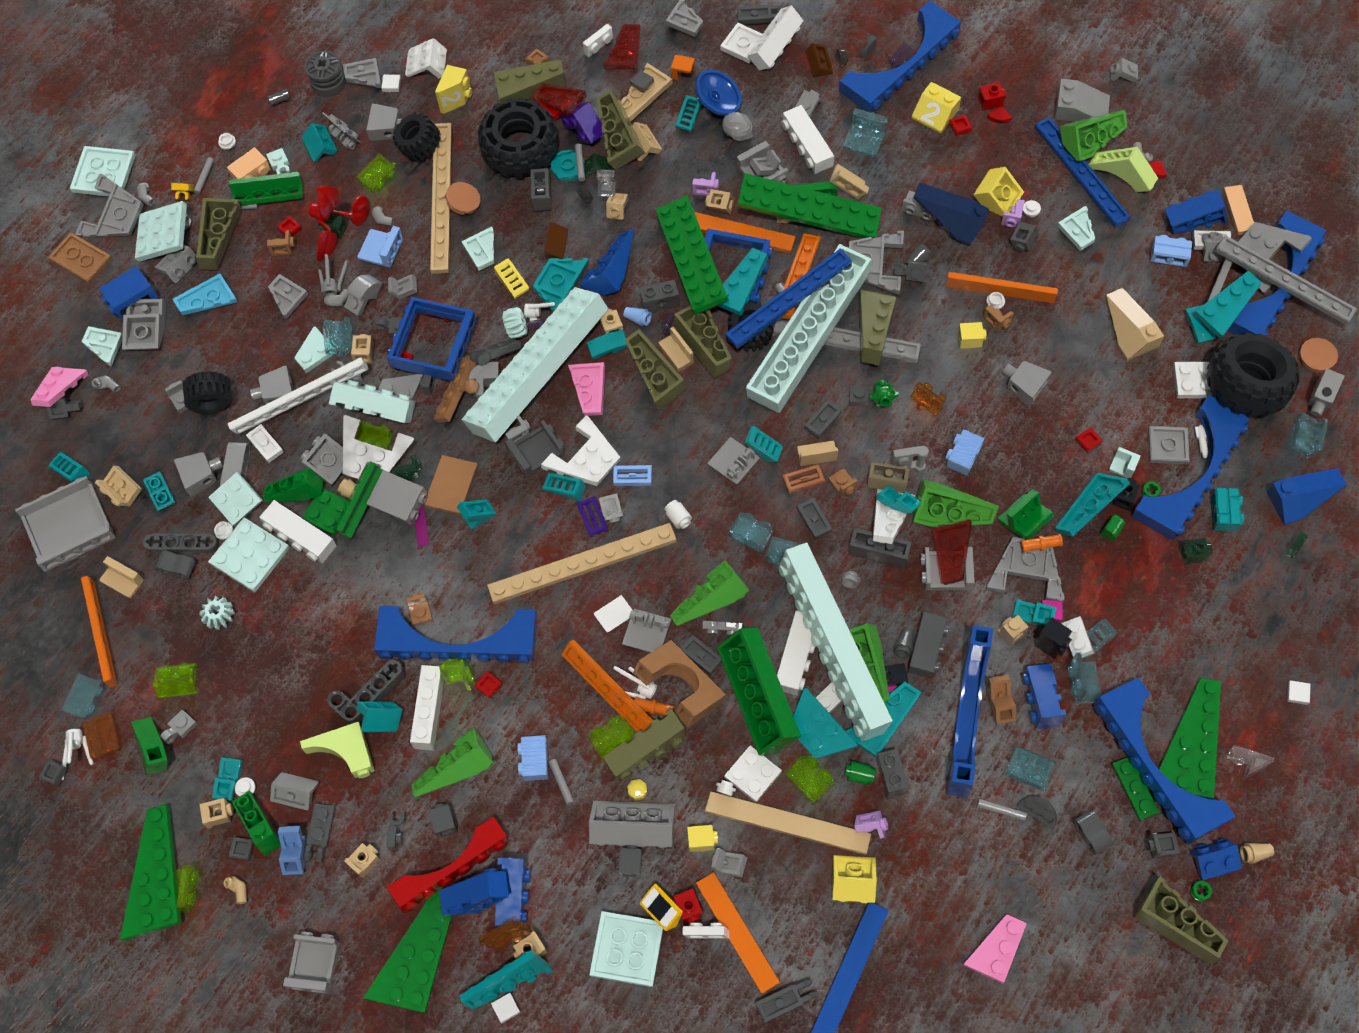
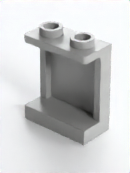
(760, 150)
(397, 497)
(932, 575)
(312, 963)

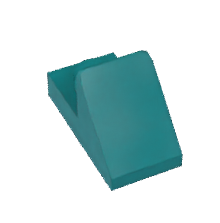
(476, 512)

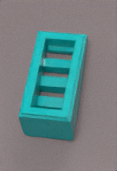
(689, 100)
(773, 449)
(67, 467)
(574, 492)

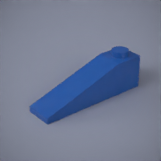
(612, 267)
(1302, 494)

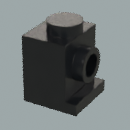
(1127, 497)

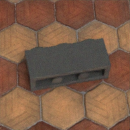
(893, 554)
(928, 645)

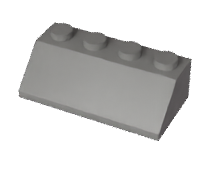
(632, 824)

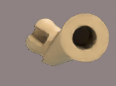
(238, 887)

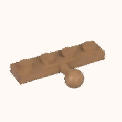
(455, 389)

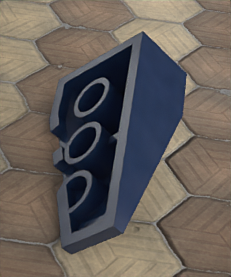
(958, 214)

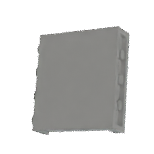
(65, 523)

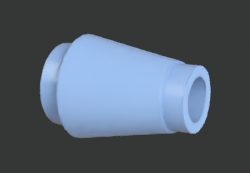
(638, 315)

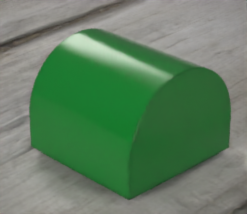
(1113, 528)

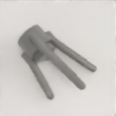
(329, 286)

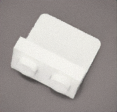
(426, 56)

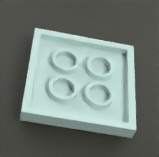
(110, 162)
(160, 231)
(249, 554)
(626, 949)

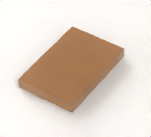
(80, 258)
(451, 484)

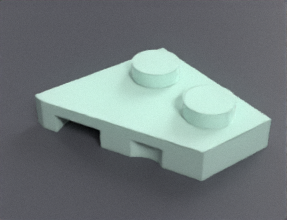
(1078, 228)
(481, 248)
(103, 343)
(312, 351)

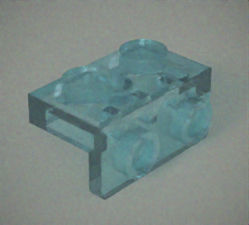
(1309, 435)
(81, 696)
(1030, 768)

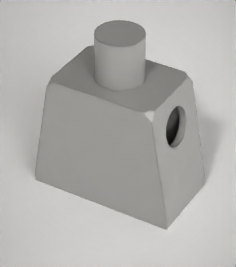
(382, 122)
(1027, 380)
(273, 385)
(1325, 392)
(197, 471)

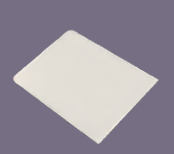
(613, 613)

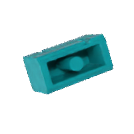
(1226, 509)

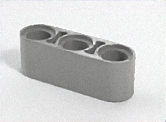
(235, 460)

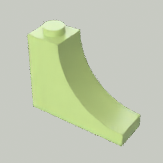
(1128, 165)
(346, 743)

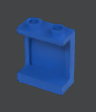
(126, 290)

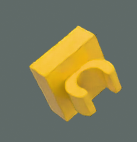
(182, 188)

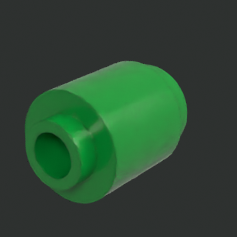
(859, 773)

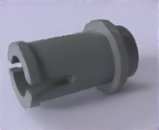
(279, 97)

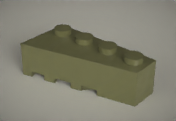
(526, 80)
(619, 135)
(215, 230)
(875, 320)
(703, 339)
(657, 373)
(645, 747)
(1179, 922)

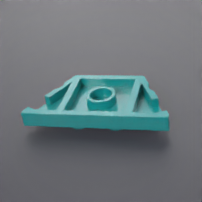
(558, 279)
(819, 729)

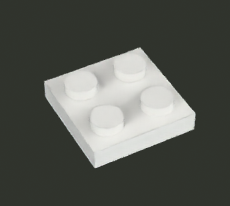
(740, 42)
(1191, 379)
(753, 774)

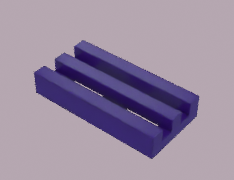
(597, 530)

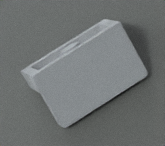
(293, 791)

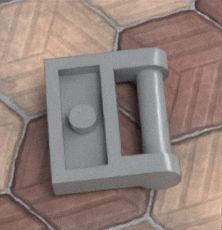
(905, 456)

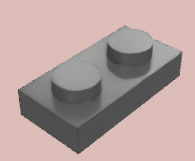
(823, 419)
(814, 518)
(701, 654)

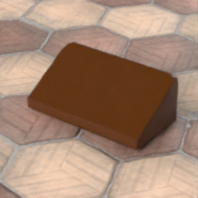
(819, 60)
(555, 241)

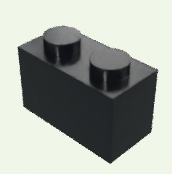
(1054, 639)

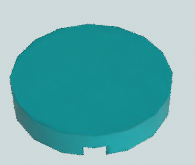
(565, 166)

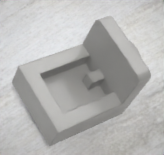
(1124, 69)
(809, 101)
(765, 165)
(1212, 241)
(402, 287)
(611, 508)
(728, 863)

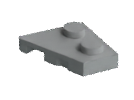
(684, 19)
(363, 73)
(286, 294)
(404, 385)
(714, 627)

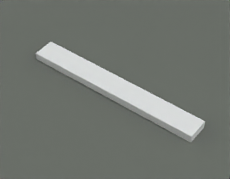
(298, 396)

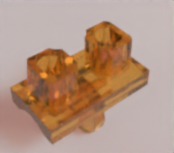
(927, 399)

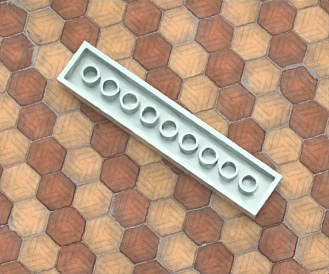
(806, 334)
(535, 364)
(834, 643)

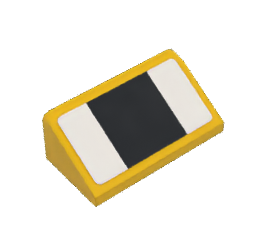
(661, 908)

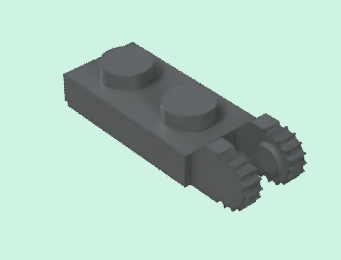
(757, 14)
(494, 350)
(319, 831)
(784, 1001)

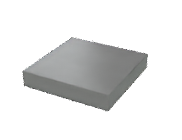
(1168, 445)

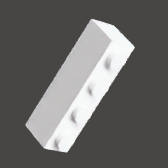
(775, 38)
(808, 139)
(298, 532)
(795, 657)
(427, 708)

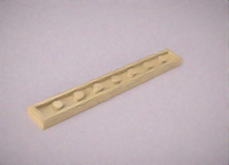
(788, 823)

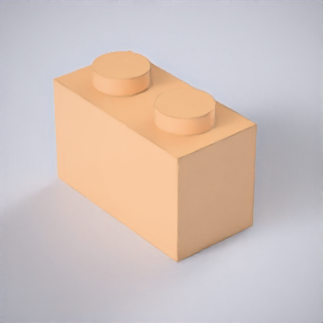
(249, 165)

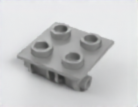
(342, 132)
(733, 460)
(646, 630)

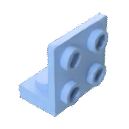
(381, 247)

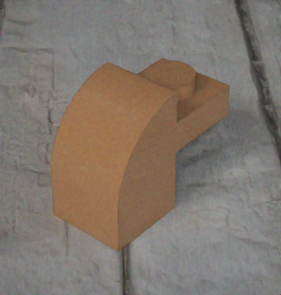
(1000, 699)

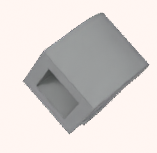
(360, 290)
(484, 375)

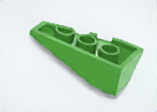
(1088, 135)
(948, 506)
(718, 591)
(870, 648)
(464, 761)

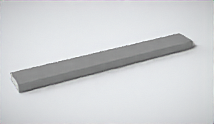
(1286, 280)
(851, 340)

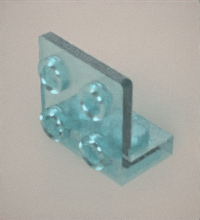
(866, 132)
(1085, 680)

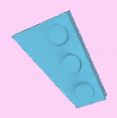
(205, 296)

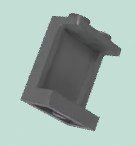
(534, 448)

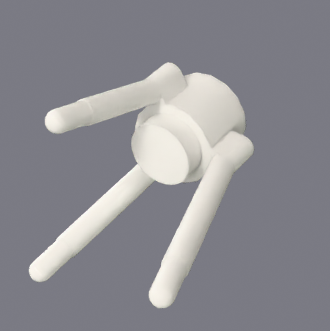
(533, 310)
(645, 691)
(73, 740)

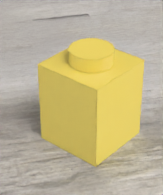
(971, 335)
(702, 838)

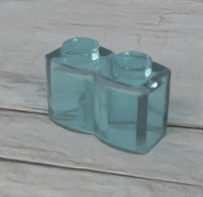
(751, 532)

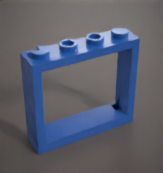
(743, 241)
(437, 309)

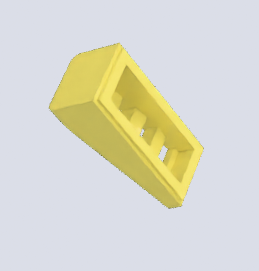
(506, 268)

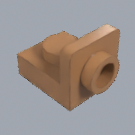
(282, 246)
(996, 319)
(843, 483)
(419, 609)

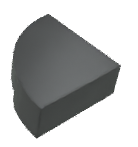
(870, 47)

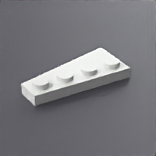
(887, 522)

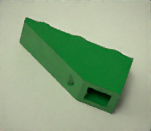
(296, 487)
(149, 746)
(256, 823)

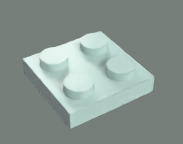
(235, 499)

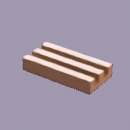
(806, 485)

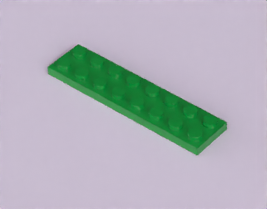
(809, 207)
(691, 255)

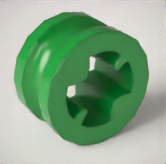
(1154, 486)
(1201, 884)

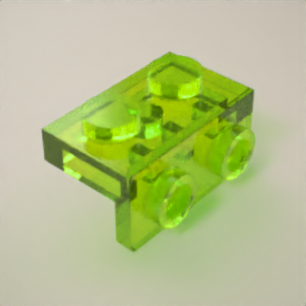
(375, 172)
(374, 435)
(456, 671)
(175, 680)
(610, 735)
(810, 777)
(187, 880)

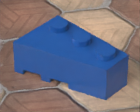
(1197, 212)
(1043, 696)
(517, 878)
(474, 894)

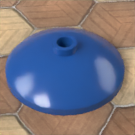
(718, 92)

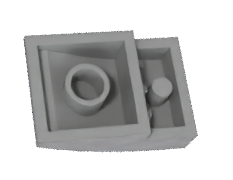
(144, 324)

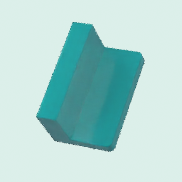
(318, 141)
(380, 716)

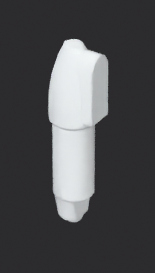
(1201, 436)

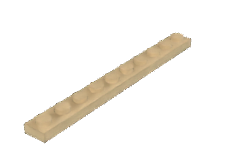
(440, 211)
(582, 563)

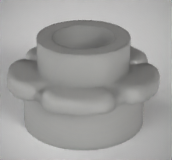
(850, 579)

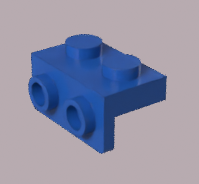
(1216, 858)

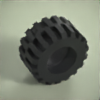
(416, 136)
(761, 338)
(207, 392)

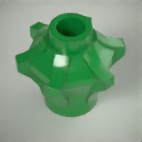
(883, 394)

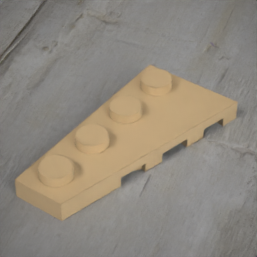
(637, 101)

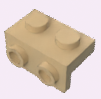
(119, 487)

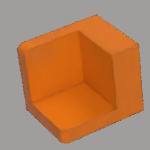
(681, 64)

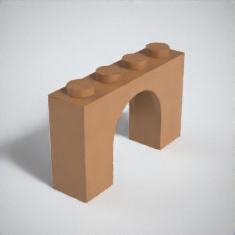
(673, 661)

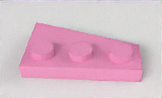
(589, 384)
(55, 385)
(997, 950)

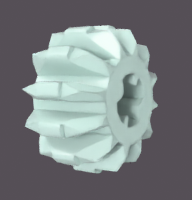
(514, 323)
(216, 620)

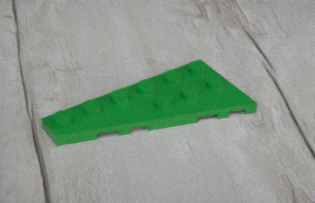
(1193, 749)
(154, 880)
(413, 966)

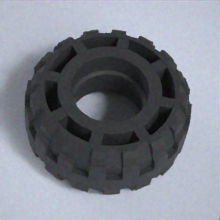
(518, 157)
(1253, 375)

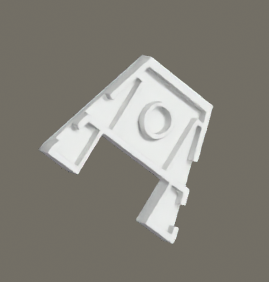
(591, 462)

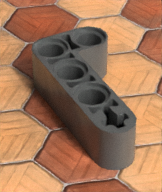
(368, 690)

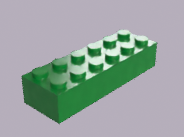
(758, 691)

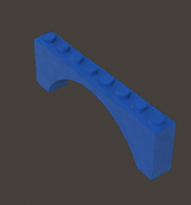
(871, 89)
(1261, 313)
(1169, 512)
(512, 642)
(963, 753)
(1189, 813)

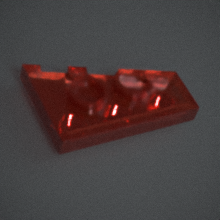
(626, 49)
(560, 98)
(952, 550)

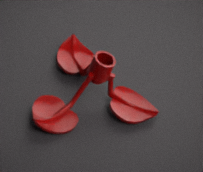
(327, 199)

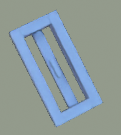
(632, 479)

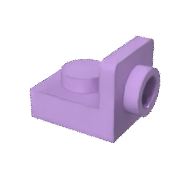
(703, 186)
(1013, 218)
(871, 821)

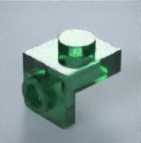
(596, 162)
(408, 471)

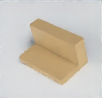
(646, 139)
(849, 182)
(676, 350)
(817, 453)
(121, 578)

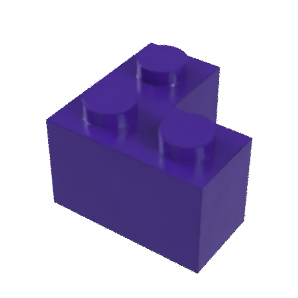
(585, 122)

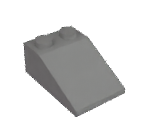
(1079, 101)

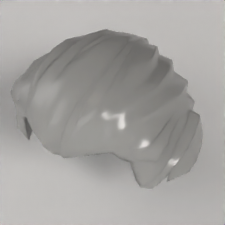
(737, 126)

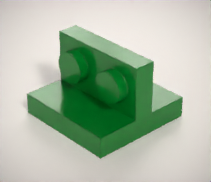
(1026, 515)

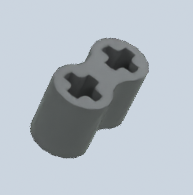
(175, 564)
(1093, 832)

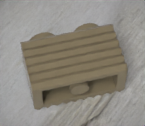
(884, 475)

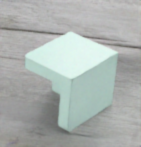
(1124, 463)

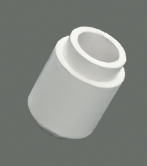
(678, 514)

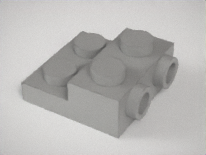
(324, 459)

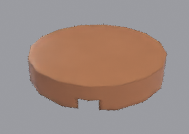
(462, 198)
(1318, 355)

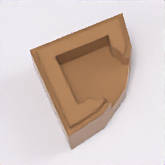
(537, 57)

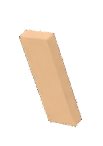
(1238, 208)

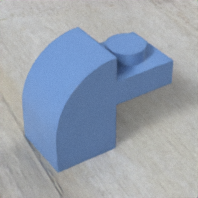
(292, 850)

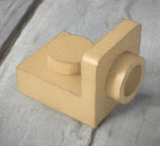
(616, 205)

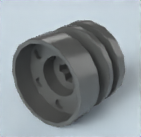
(325, 74)

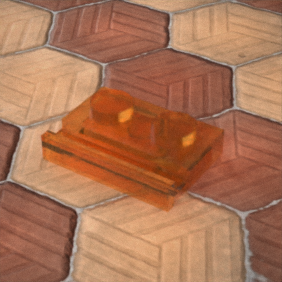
(101, 736)
(505, 935)

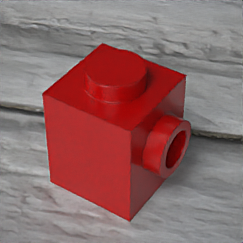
(991, 96)
(689, 905)

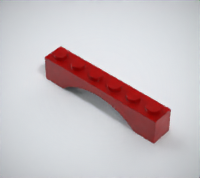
(412, 889)

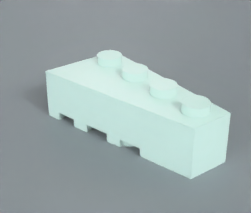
(372, 401)

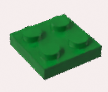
(325, 511)

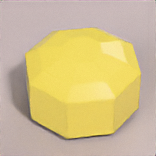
(637, 789)

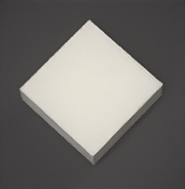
(391, 83)
(1298, 692)
(505, 1008)

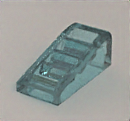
(1107, 628)

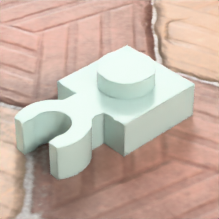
(278, 161)

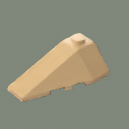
(1133, 326)

